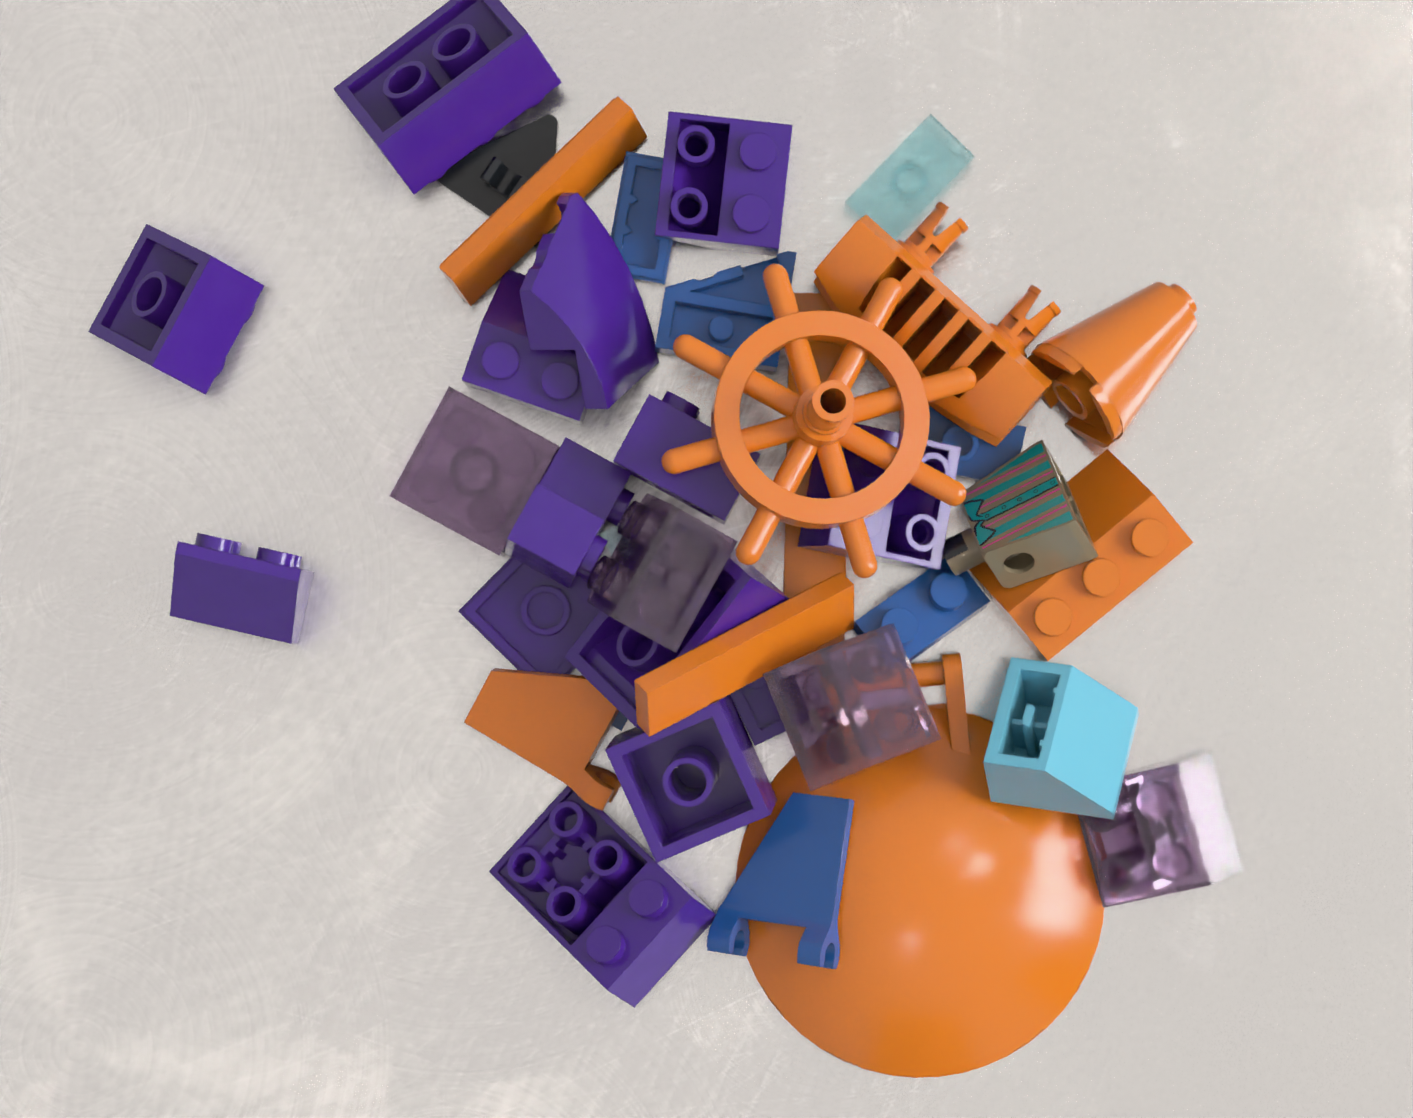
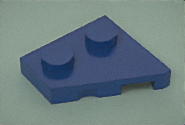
(721, 308)

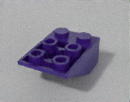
(602, 896)

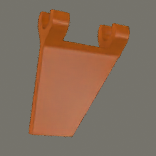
(552, 724)

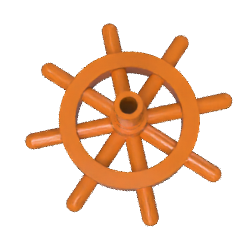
(819, 420)

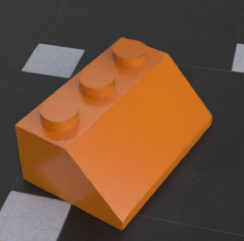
(1132, 544)

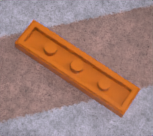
(534, 207)
(744, 654)

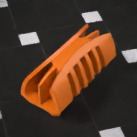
(938, 326)

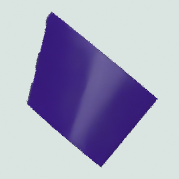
(588, 302)

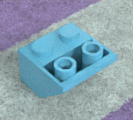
(1058, 741)

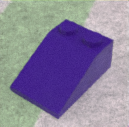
(616, 655)

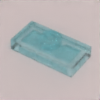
(910, 177)

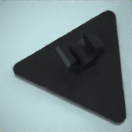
(501, 167)

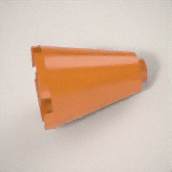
(1115, 359)

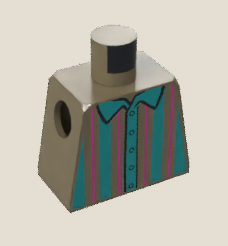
(1021, 522)

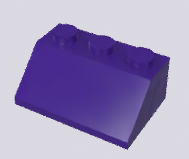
(447, 87)

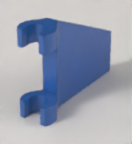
(792, 881)

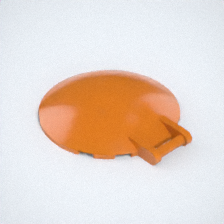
(953, 915)

